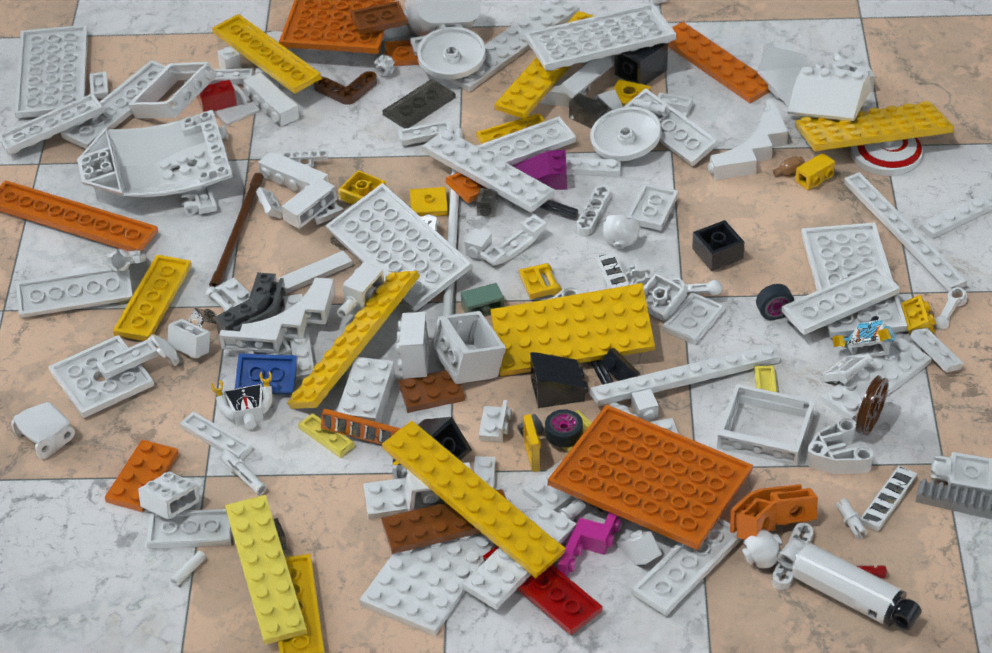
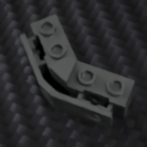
(263, 303)

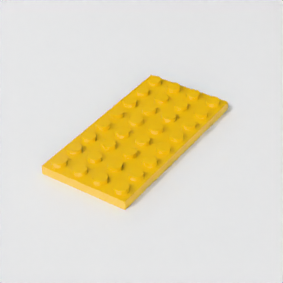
(875, 126)
(574, 327)

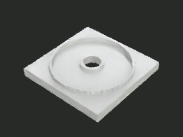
(79, 374)

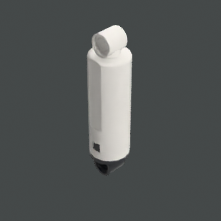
(849, 584)

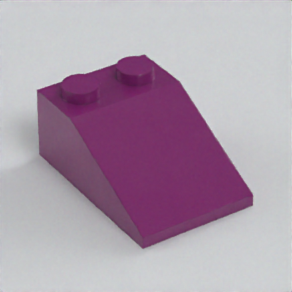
(547, 168)

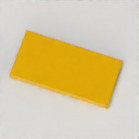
(507, 128)

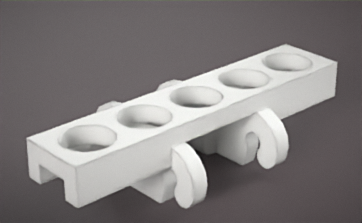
(317, 155)
(637, 272)

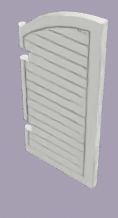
(239, 112)

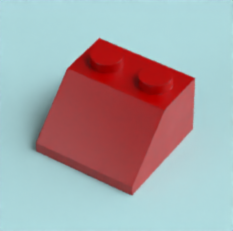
(217, 96)

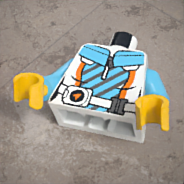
(868, 338)

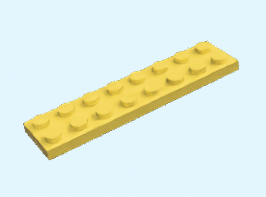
(265, 570)

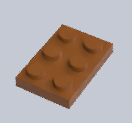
(379, 17)
(430, 391)

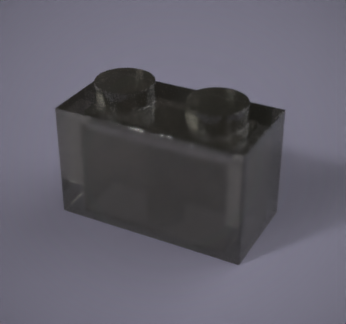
(586, 110)

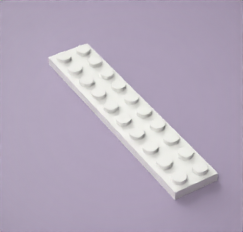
(512, 41)

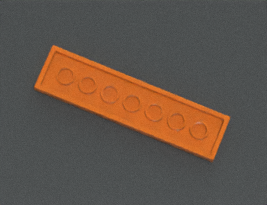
(718, 63)

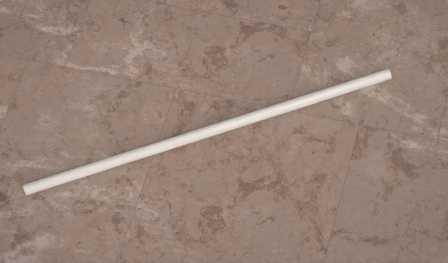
(452, 236)

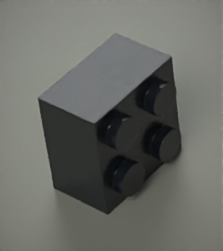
(718, 245)

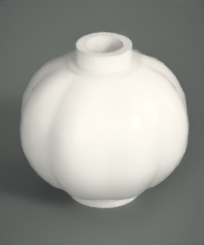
(762, 549)

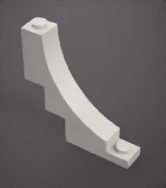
(744, 158)
(268, 334)

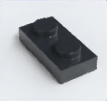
(619, 366)

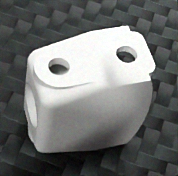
(45, 427)

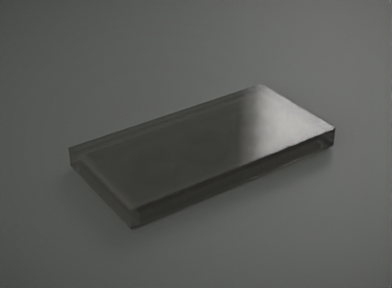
(418, 104)

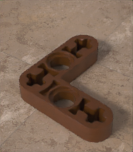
(346, 94)

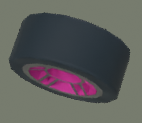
(772, 299)
(563, 428)

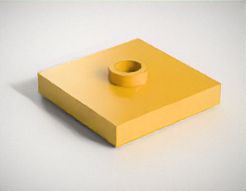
(429, 201)
(532, 443)

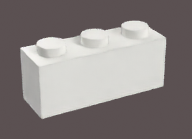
(309, 203)

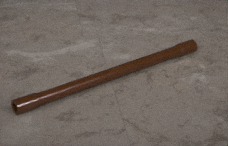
(218, 275)

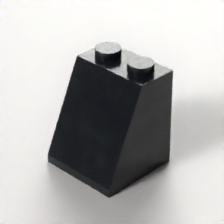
(643, 64)
(556, 380)
(447, 434)

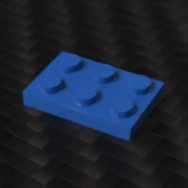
(281, 367)

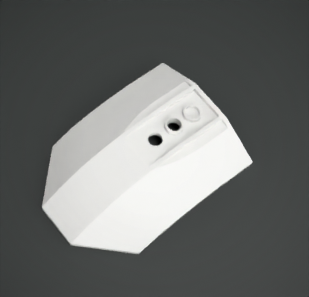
(142, 159)

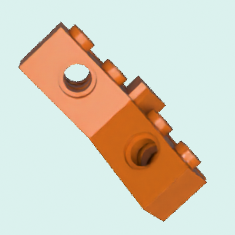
(772, 507)

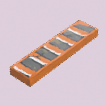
(356, 426)

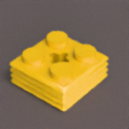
(358, 187)

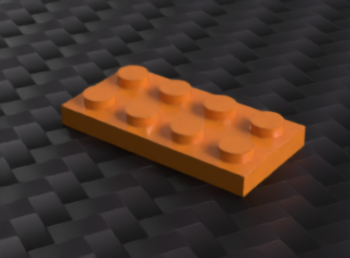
(145, 465)

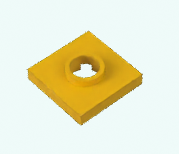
(632, 88)

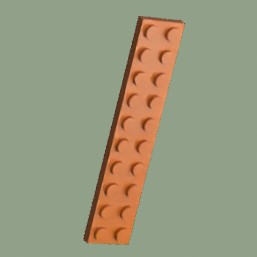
(75, 217)

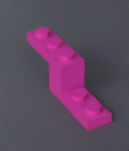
(591, 537)

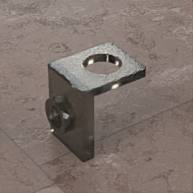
(202, 316)

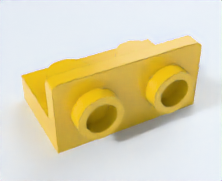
(917, 314)

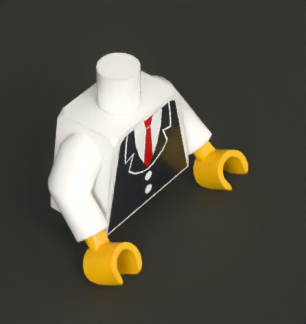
(245, 404)

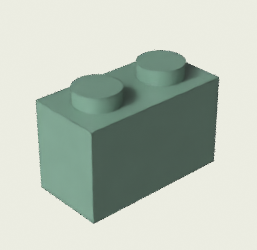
(482, 299)

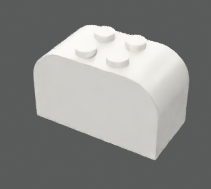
(430, 15)

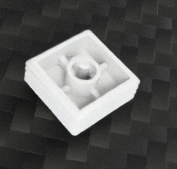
(663, 296)

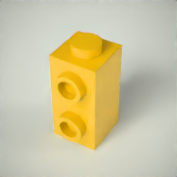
(815, 171)

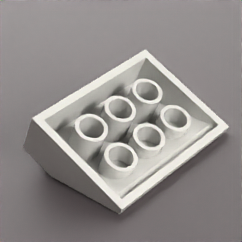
(829, 93)

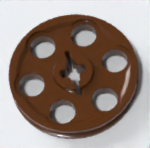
(872, 405)

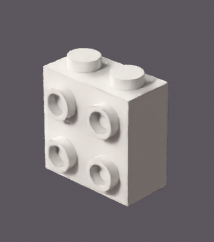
(168, 495)

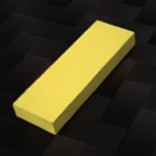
(333, 441)

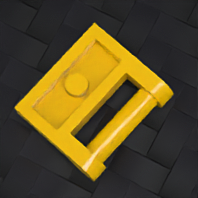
(534, 282)

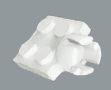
(121, 259)
(964, 471)

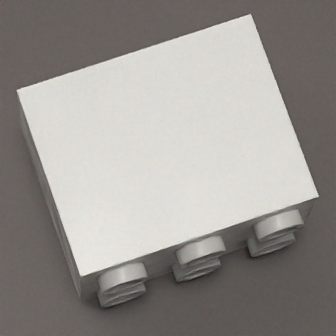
(468, 347)

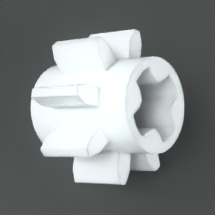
(384, 65)

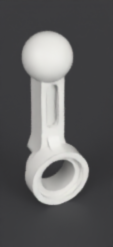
(713, 287)
(942, 321)

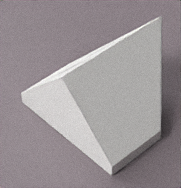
(610, 99)

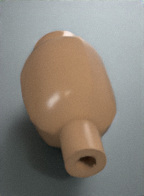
(789, 166)

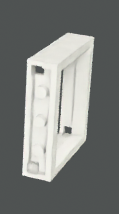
(198, 76)
(758, 446)

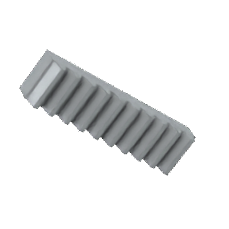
(954, 499)

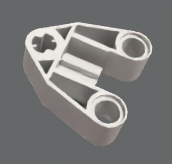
(829, 451)

